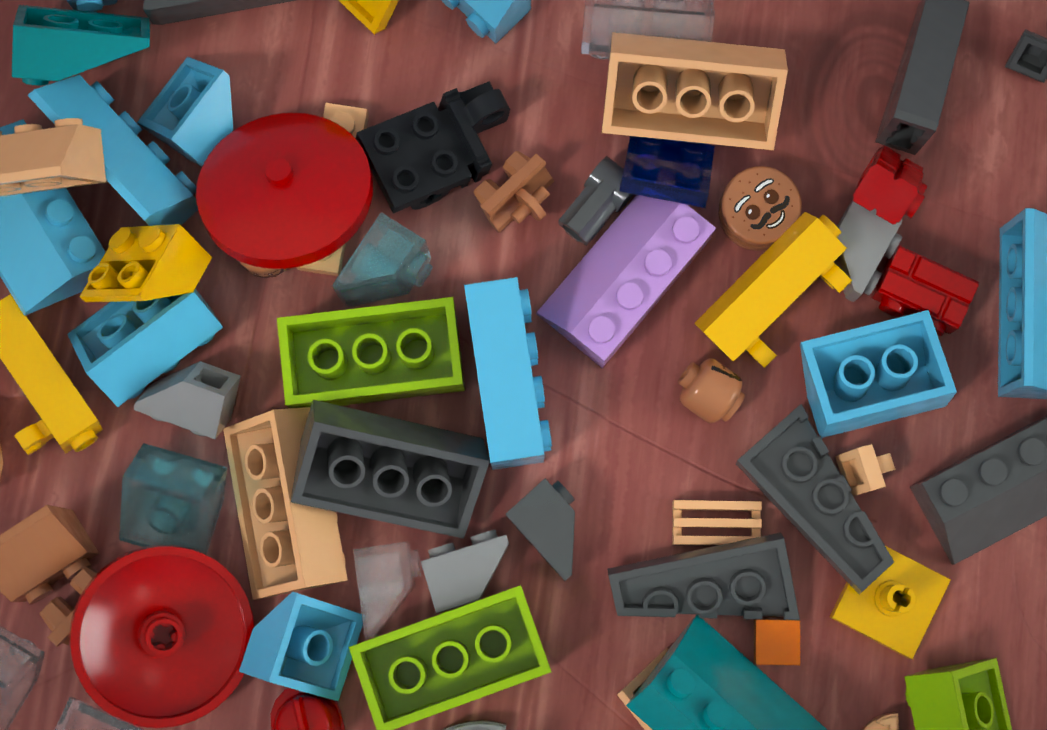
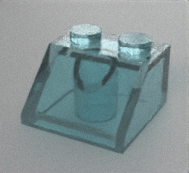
(384, 264)
(170, 499)

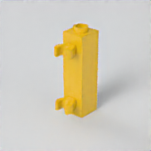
(773, 285)
(45, 385)

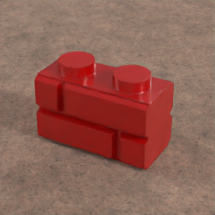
(890, 186)
(919, 284)

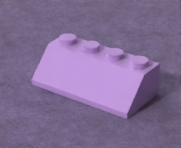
(625, 275)

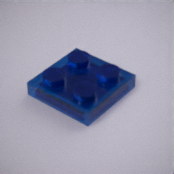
(668, 170)

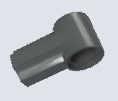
(595, 202)

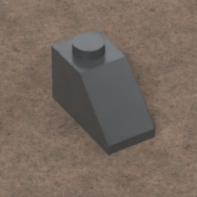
(548, 524)

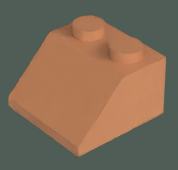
(42, 552)

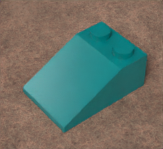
(65, 42)

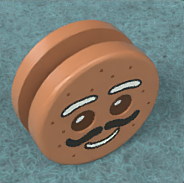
(759, 207)

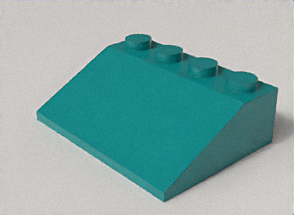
(714, 687)

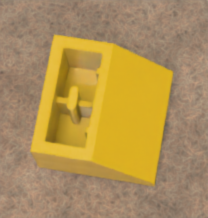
(147, 265)

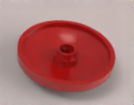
(284, 190)
(160, 636)

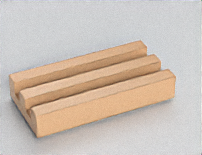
(678, 522)

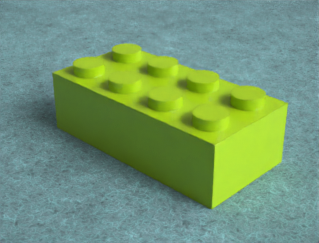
(371, 353)
(450, 659)

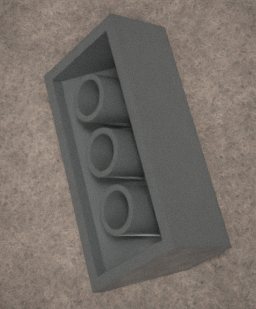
(389, 469)
(988, 493)

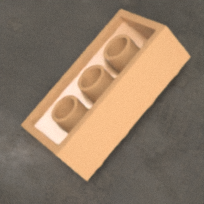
(50, 157)
(283, 542)

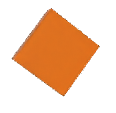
(776, 642)

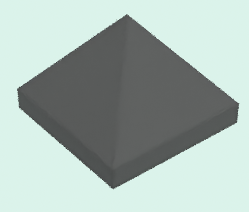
(1030, 56)

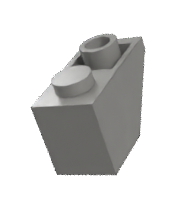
(866, 242)
(193, 398)
(464, 573)

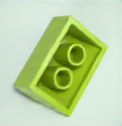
(958, 697)

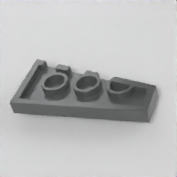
(804, 484)
(727, 579)

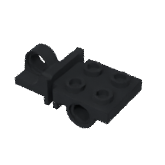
(433, 148)

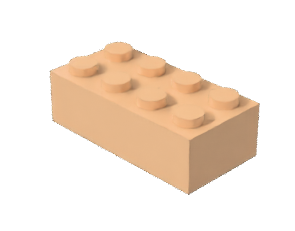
(694, 91)

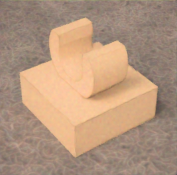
(864, 469)

